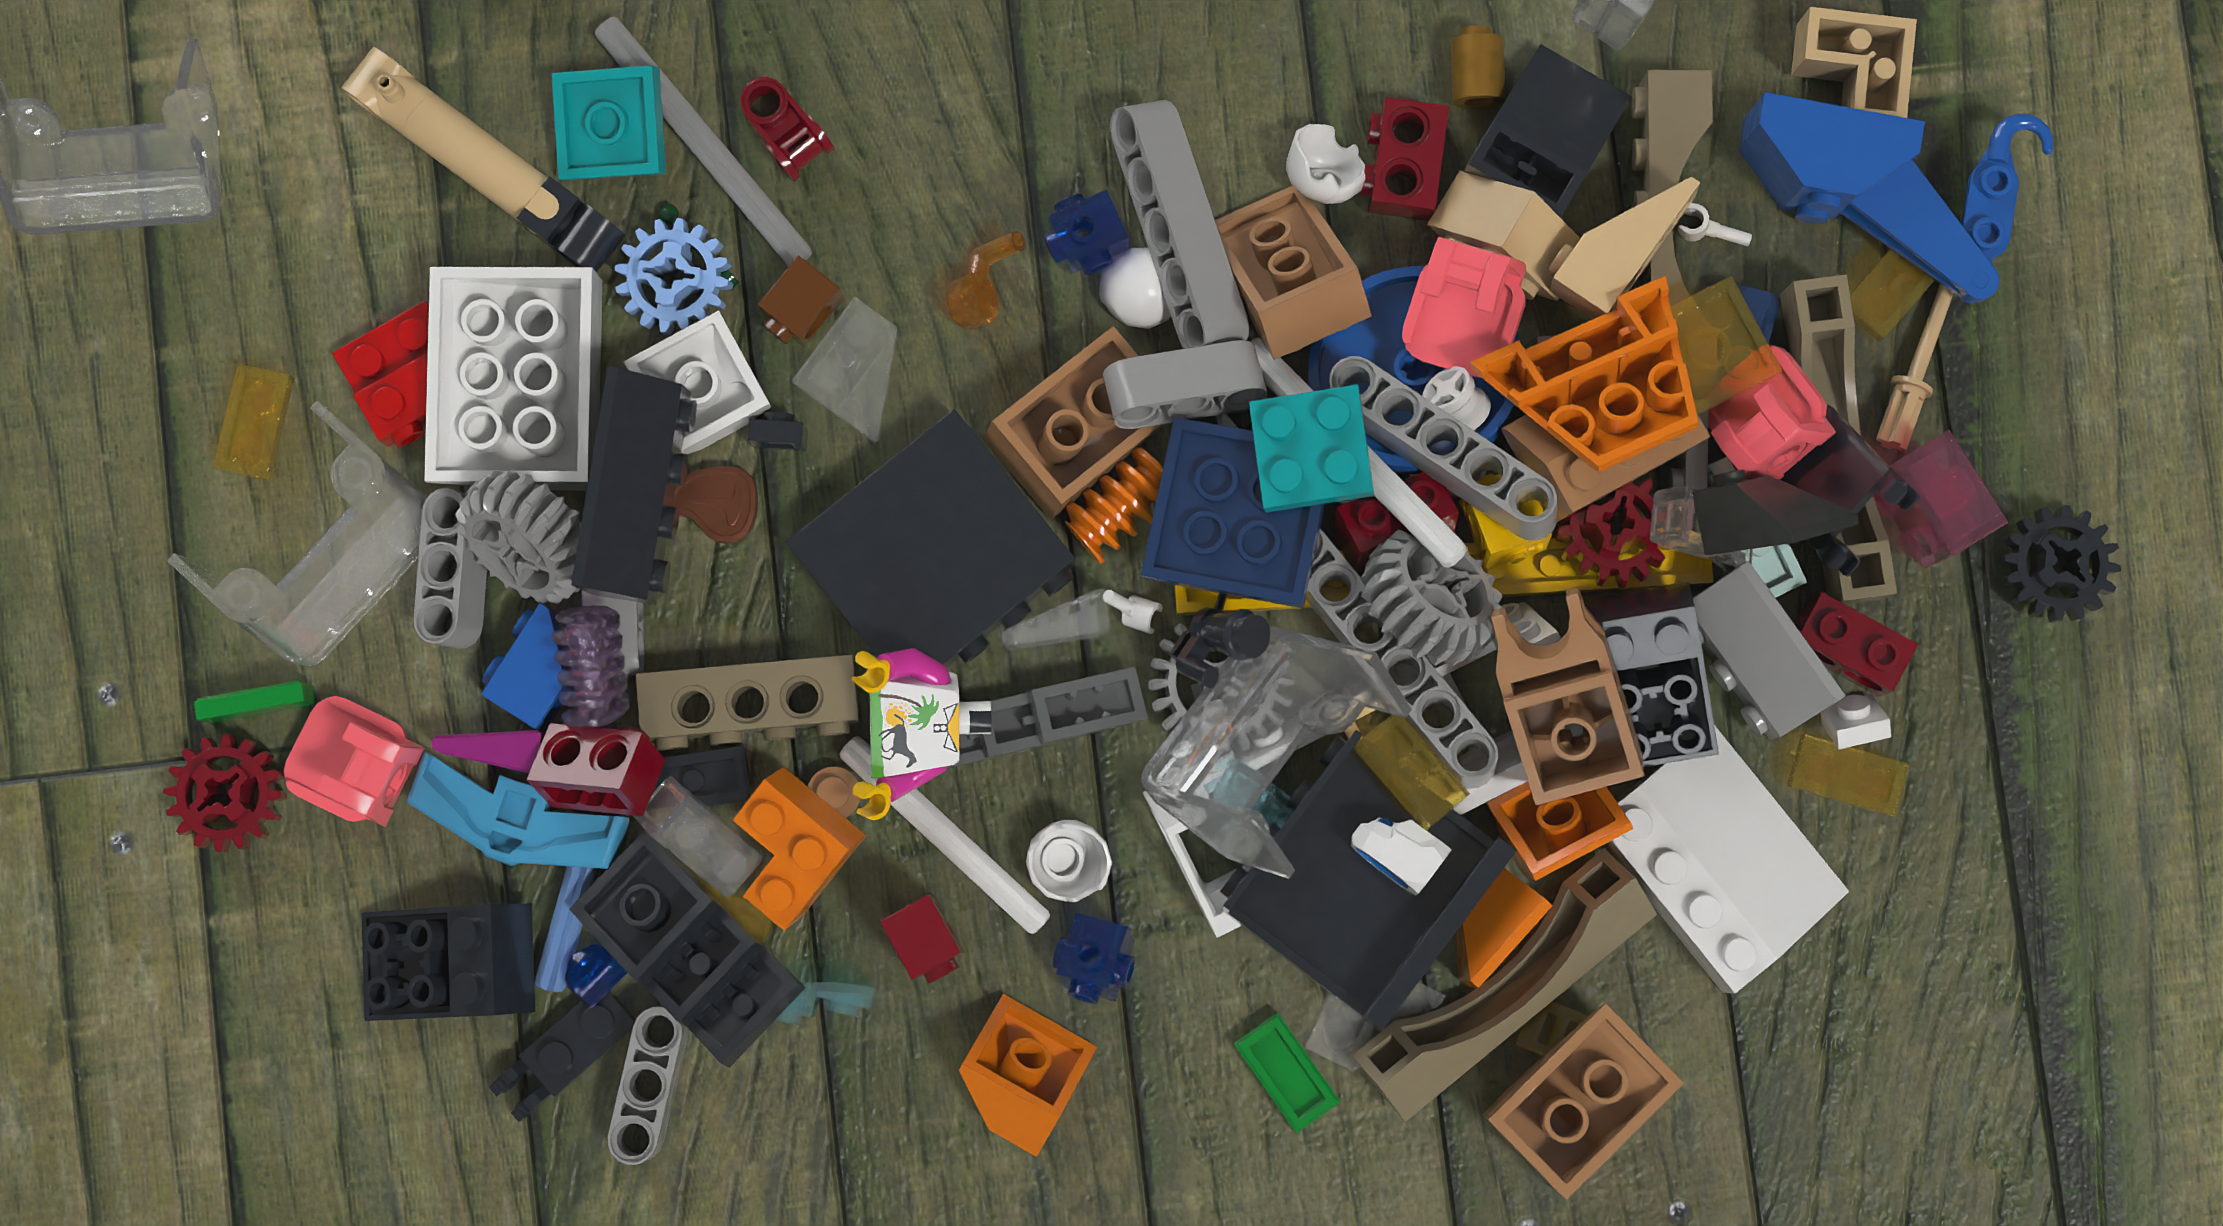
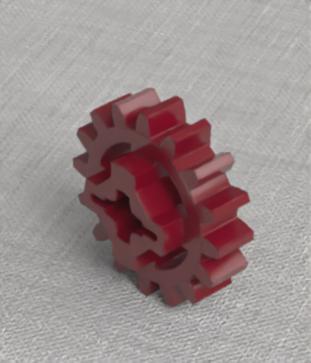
(1594, 525)
(209, 777)

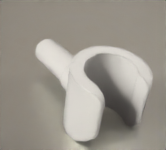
(1711, 228)
(1135, 610)

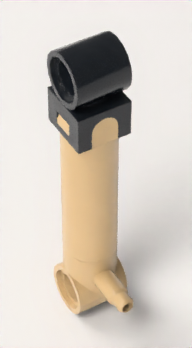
(483, 161)

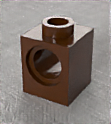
(799, 303)

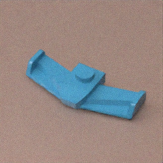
(513, 821)

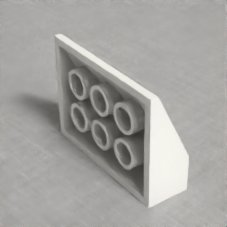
(513, 374)
(1723, 864)

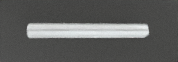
(955, 845)

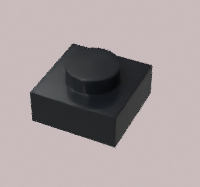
(778, 432)

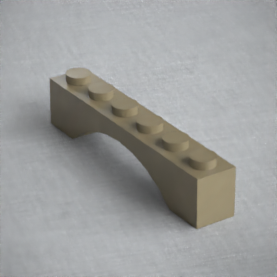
(1673, 117)
(1823, 344)
(1429, 1052)

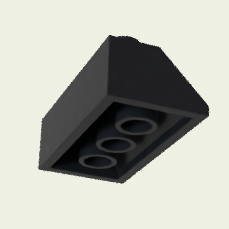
(633, 487)

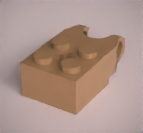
(1562, 686)

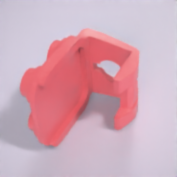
(1464, 305)
(1772, 422)
(351, 761)

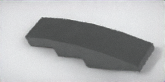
(1056, 715)

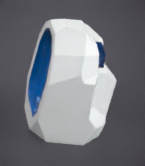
(1400, 851)

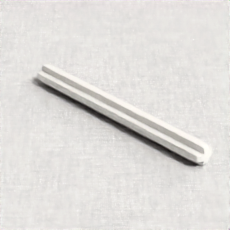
(1387, 485)

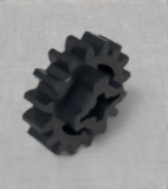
(2075, 577)

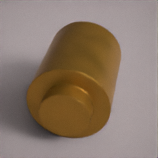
(1477, 68)

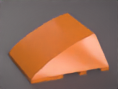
(1605, 383)

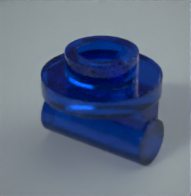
(592, 974)

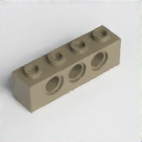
(665, 692)

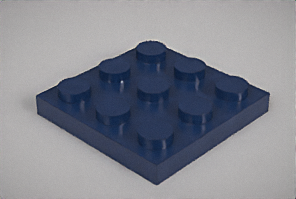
(1213, 523)

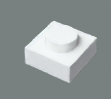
(1855, 721)

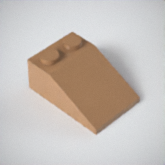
(1291, 272)
(1064, 428)
(1583, 1100)

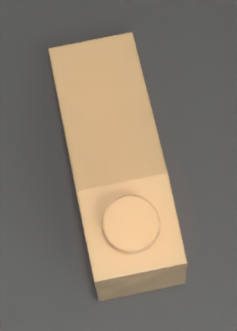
(1617, 251)

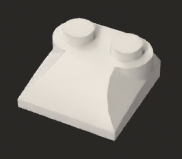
(714, 372)

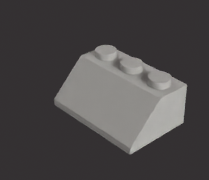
(1761, 654)

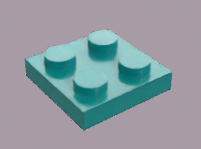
(608, 123)
(1311, 448)

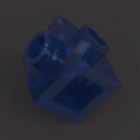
(1090, 215)
(1095, 959)

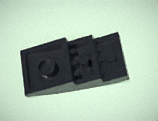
(687, 949)

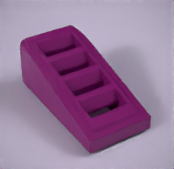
(503, 749)

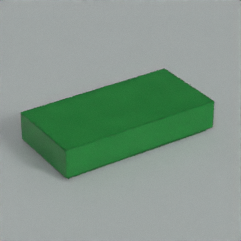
(255, 702)
(1286, 1072)

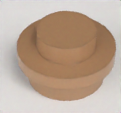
(836, 788)

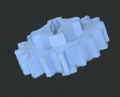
(674, 255)

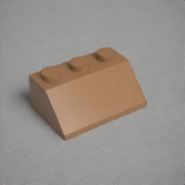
(1572, 478)

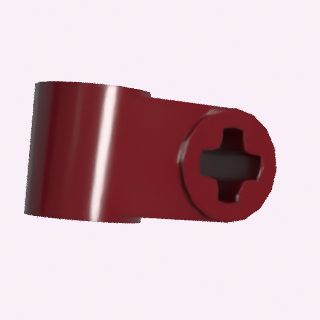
(790, 133)

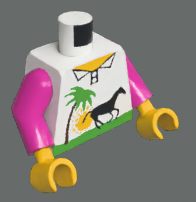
(912, 724)

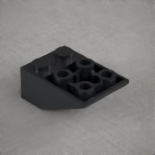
(1549, 129)
(1660, 670)
(448, 962)

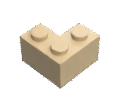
(1862, 51)
(1506, 223)

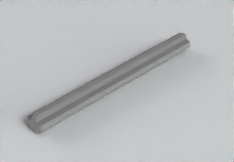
(708, 148)

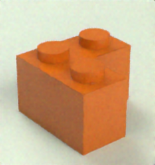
(807, 845)

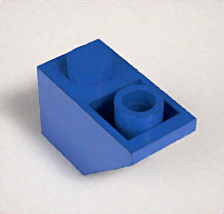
(526, 677)

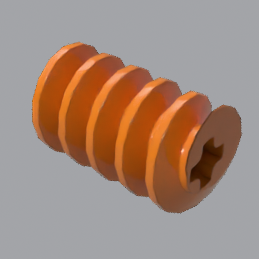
(1117, 505)

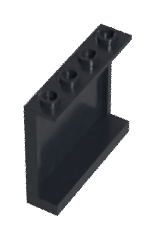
(934, 549)
(1343, 915)

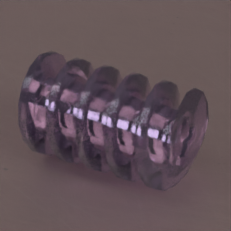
(594, 666)

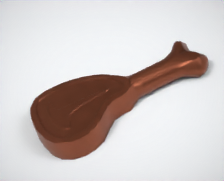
(719, 502)

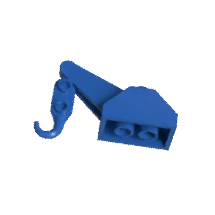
(1862, 166)

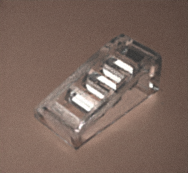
(1677, 527)
(1073, 621)

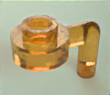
(972, 297)

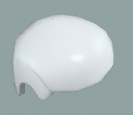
(1323, 167)
(1133, 290)
(1068, 860)

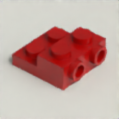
(391, 375)

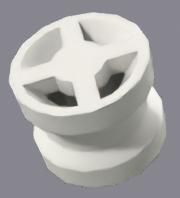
(1457, 395)

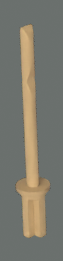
(1910, 390)

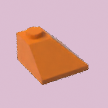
(1557, 830)
(1496, 927)
(1024, 1073)

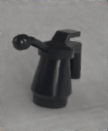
(1234, 633)

